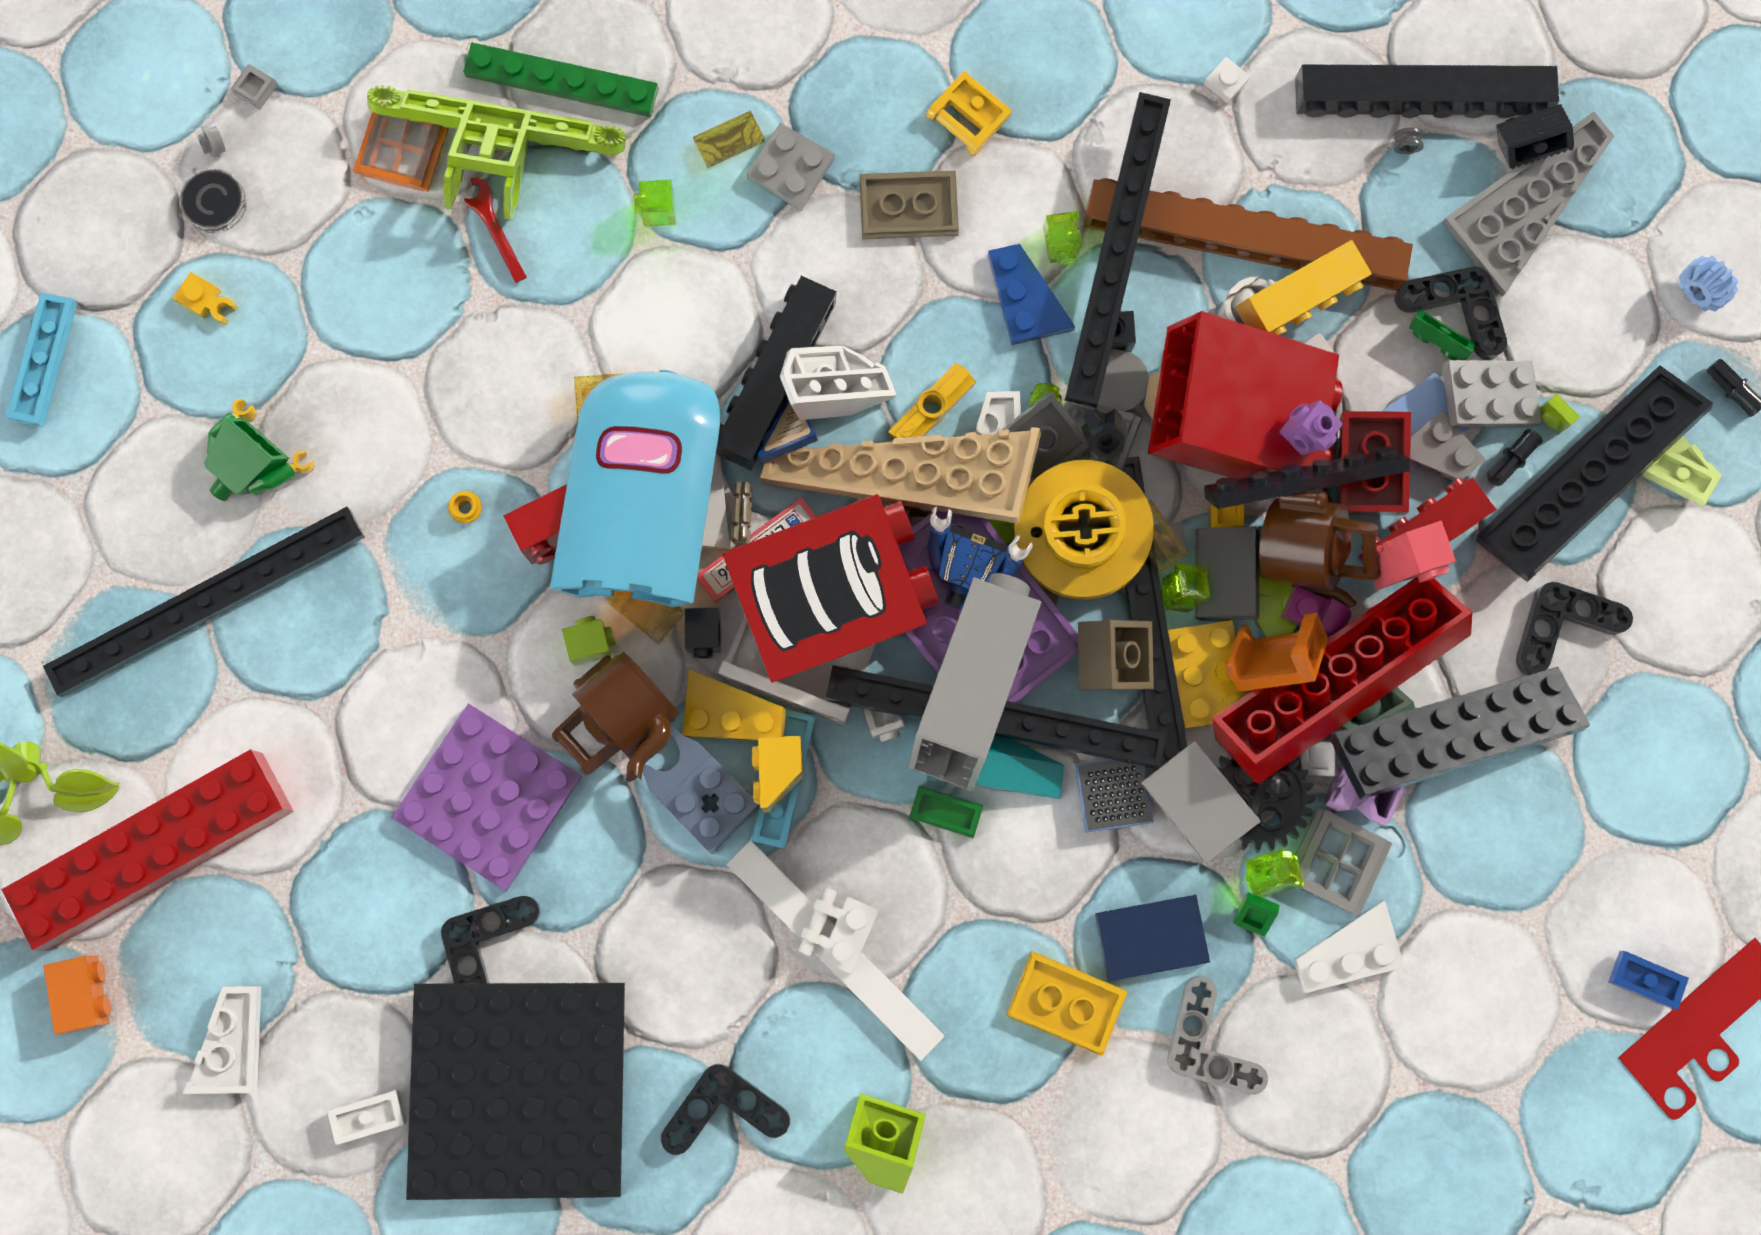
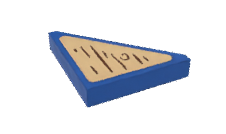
(786, 435)

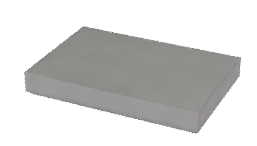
(1200, 802)

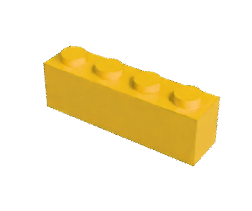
(1305, 289)

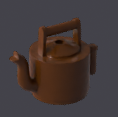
(1309, 543)
(621, 712)

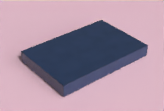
(1152, 938)

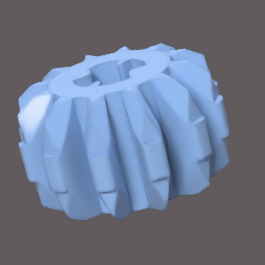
(1708, 283)

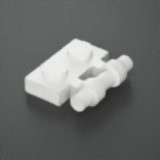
(848, 935)

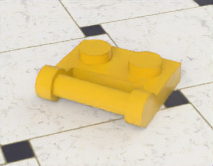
(974, 104)

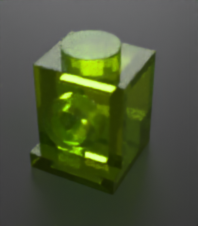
(1062, 237)
(1176, 588)
(1282, 865)

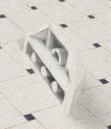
(833, 382)

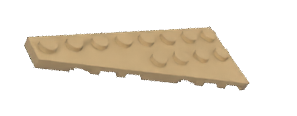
(965, 473)

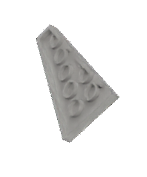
(1517, 211)

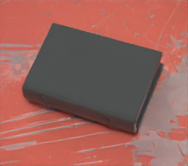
(1232, 572)

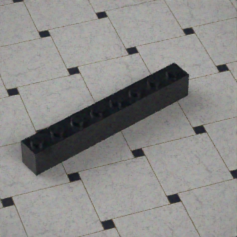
(1425, 90)

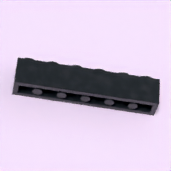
(763, 391)

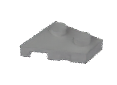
(1444, 449)

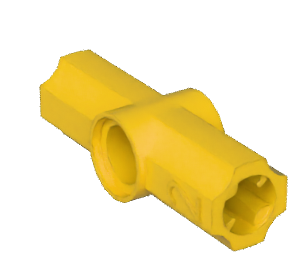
(945, 393)

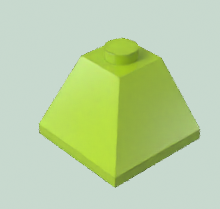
(884, 1141)

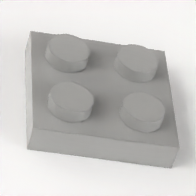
(790, 166)

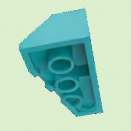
(1019, 770)

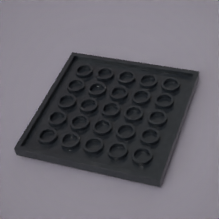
(516, 1091)

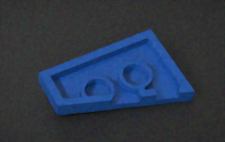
(1025, 297)

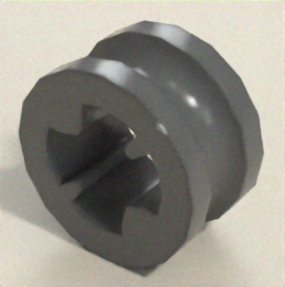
(1408, 141)

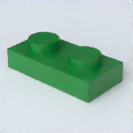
(1452, 343)

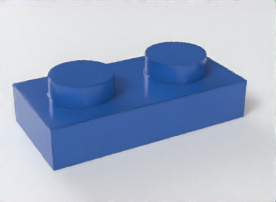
(1648, 980)

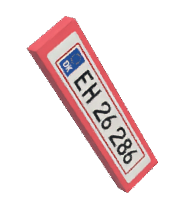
(716, 577)

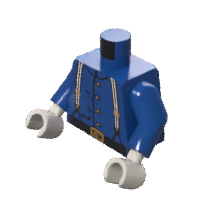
(962, 555)

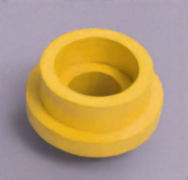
(458, 500)

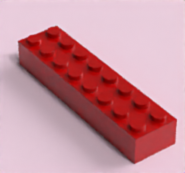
(1356, 671)
(147, 850)

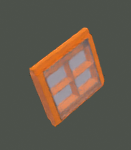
(400, 151)

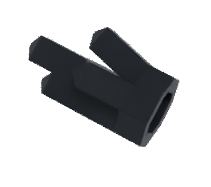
(1104, 434)

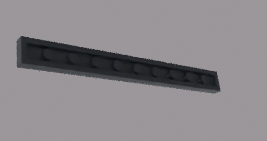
(1117, 250)
(203, 602)
(1147, 604)
(1016, 722)

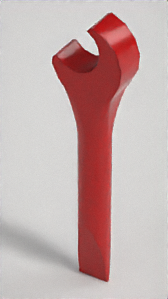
(483, 207)

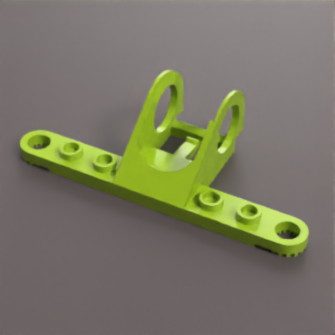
(492, 129)

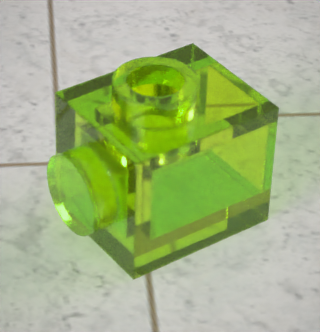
(656, 203)

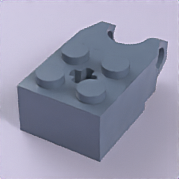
(691, 783)

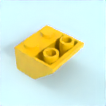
(779, 769)

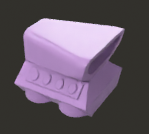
(1376, 808)

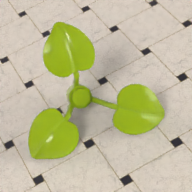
(75, 789)

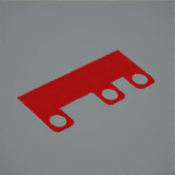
(1696, 1029)

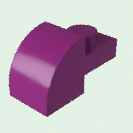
(1331, 612)

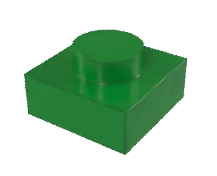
(1256, 914)

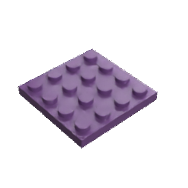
(487, 797)

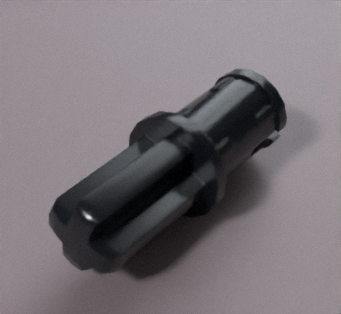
(1735, 387)
(1514, 457)

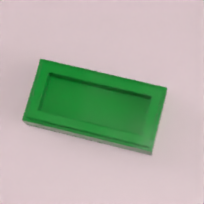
(946, 812)

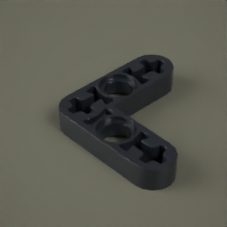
(1468, 297)
(1554, 616)
(470, 945)
(728, 1097)

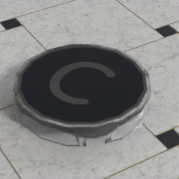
(213, 200)

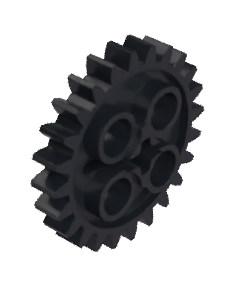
(1288, 806)

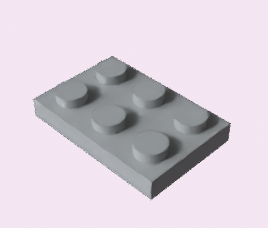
(1491, 393)

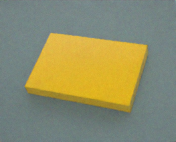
(1066, 1003)

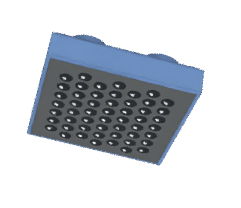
(1113, 795)

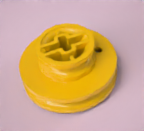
(1082, 570)

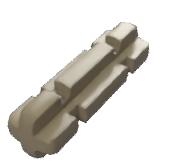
(741, 513)

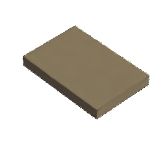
(908, 204)

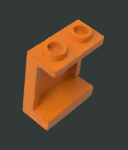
(1278, 658)

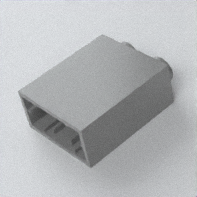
(974, 681)

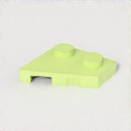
(1685, 472)

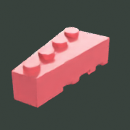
(1414, 554)

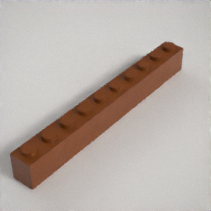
(1251, 234)

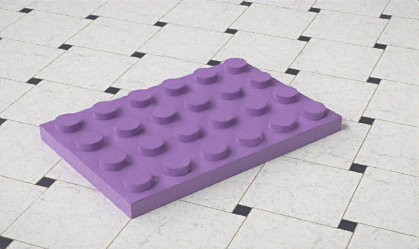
(1050, 641)

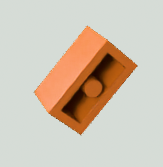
(77, 994)

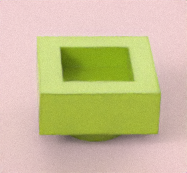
(1558, 414)

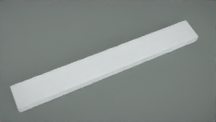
(866, 980)

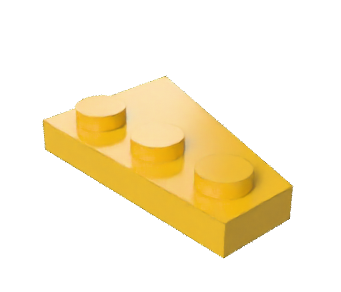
(728, 713)

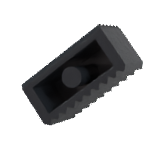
(1535, 136)

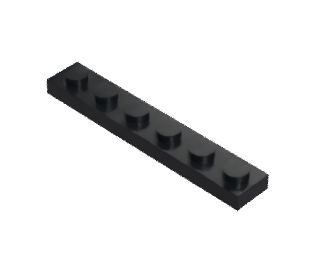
(1297, 479)

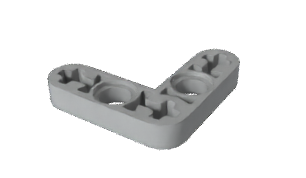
(1202, 1057)

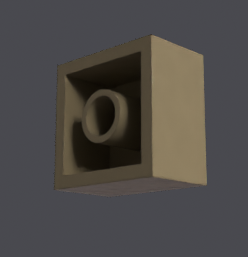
(1115, 655)

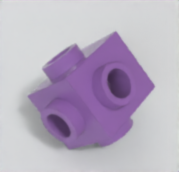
(1311, 427)

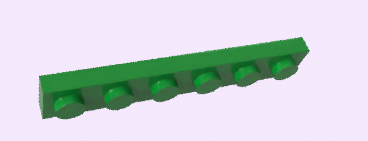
(561, 79)

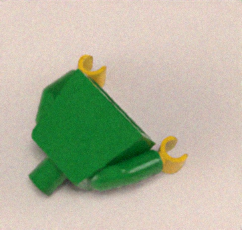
(245, 458)

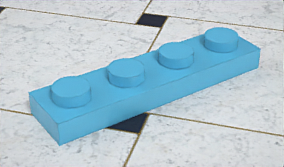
(41, 359)
(774, 827)

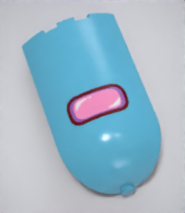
(638, 489)

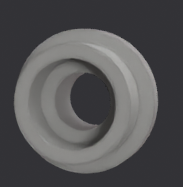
(211, 141)

